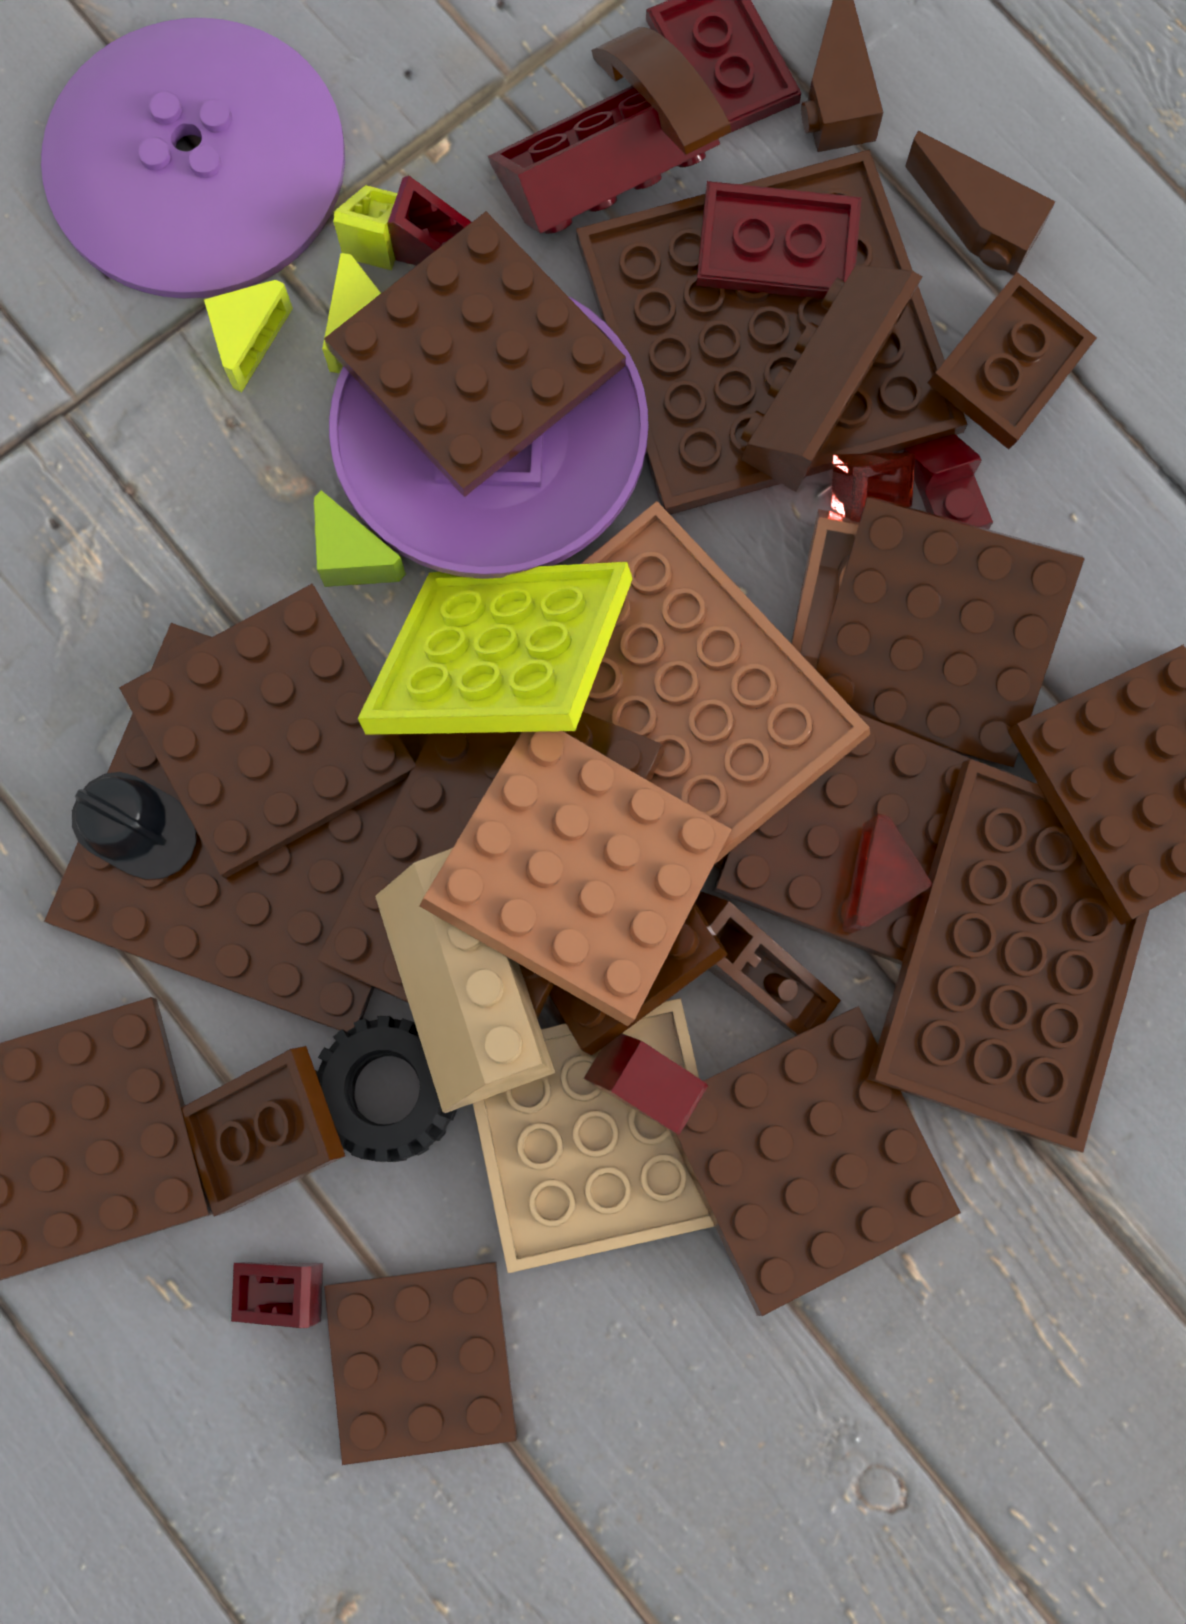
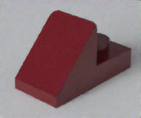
(947, 480)

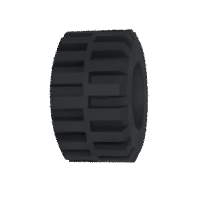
(338, 1077)

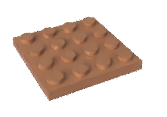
(578, 871)

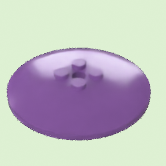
(202, 215)
(525, 514)

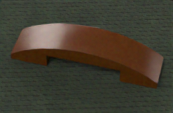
(669, 84)

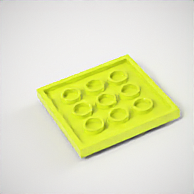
(498, 652)

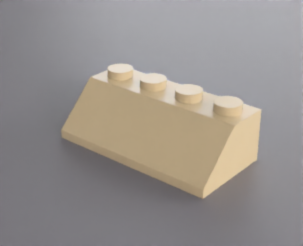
(462, 997)

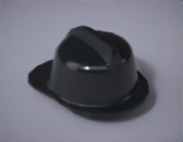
(133, 826)

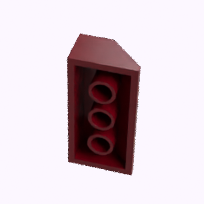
(588, 161)

